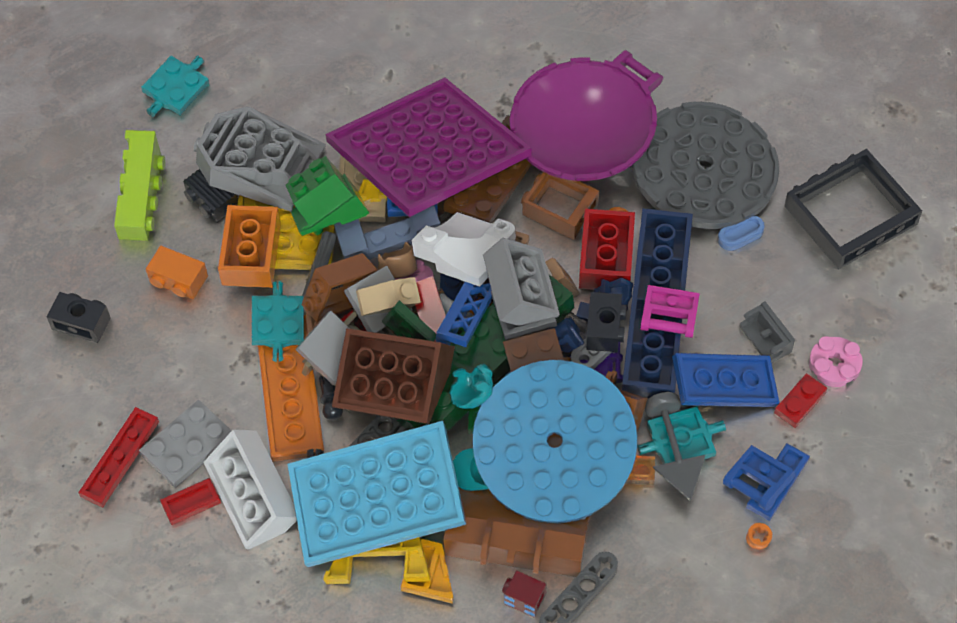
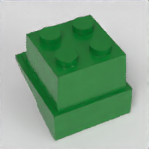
(323, 198)

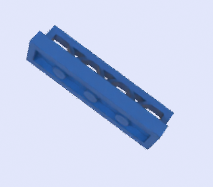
(455, 317)

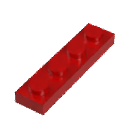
(118, 457)

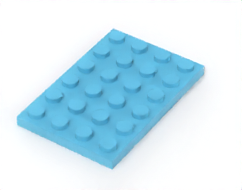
(375, 494)

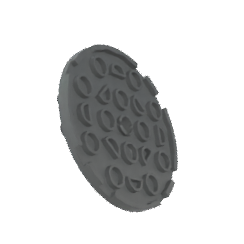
(740, 157)

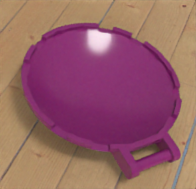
(587, 116)

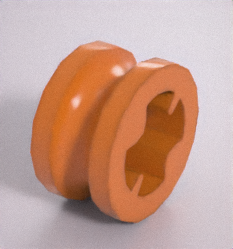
(756, 543)

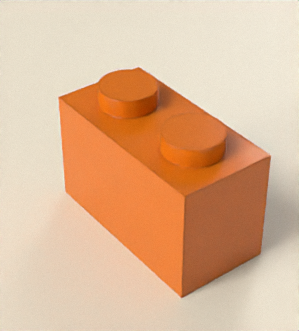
(176, 272)

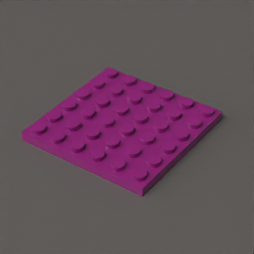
(428, 146)

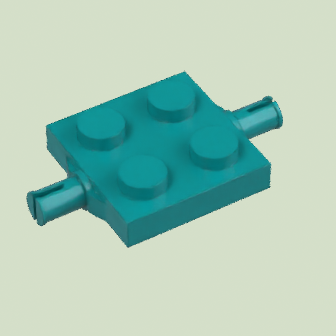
(175, 85)
(277, 321)
(691, 433)

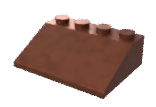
(391, 375)

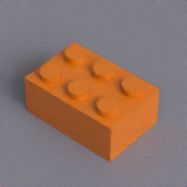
(249, 246)

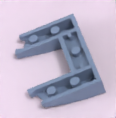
(385, 239)

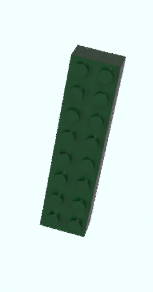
(484, 348)

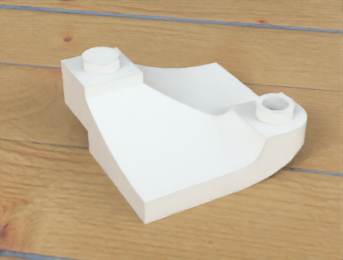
(460, 245)

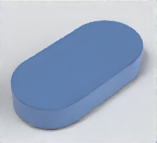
(741, 234)

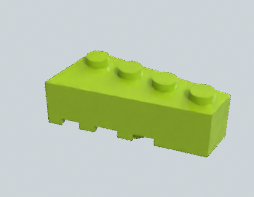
(139, 186)

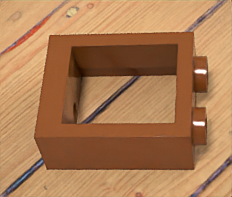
(575, 189)
(320, 298)

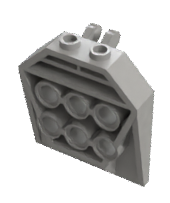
(254, 155)

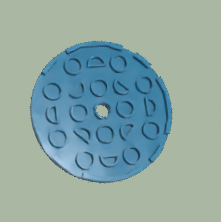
(564, 480)

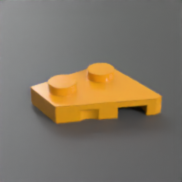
(439, 585)

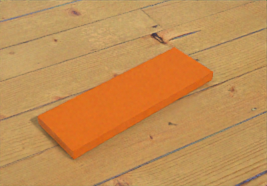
(290, 404)

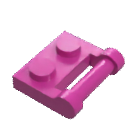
(673, 304)

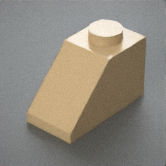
(384, 296)

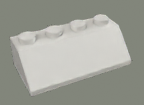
(250, 488)

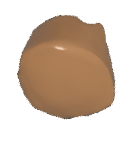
(400, 262)

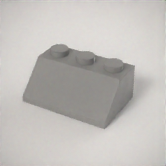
(520, 283)

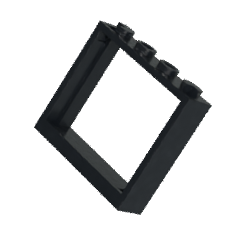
(863, 161)

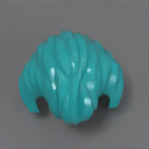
(471, 388)

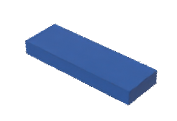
(795, 460)

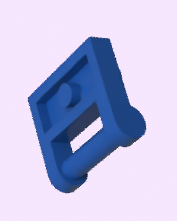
(763, 470)

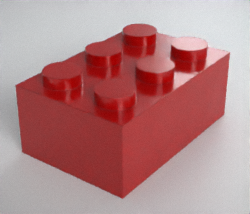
(606, 247)

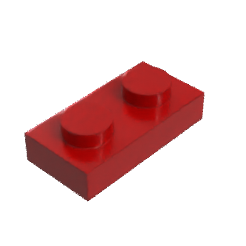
(800, 400)

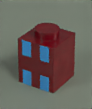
(524, 593)

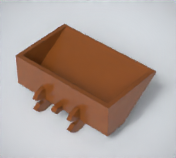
(509, 539)

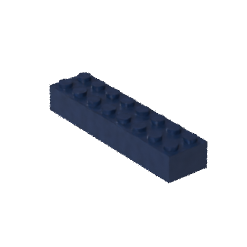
(660, 263)

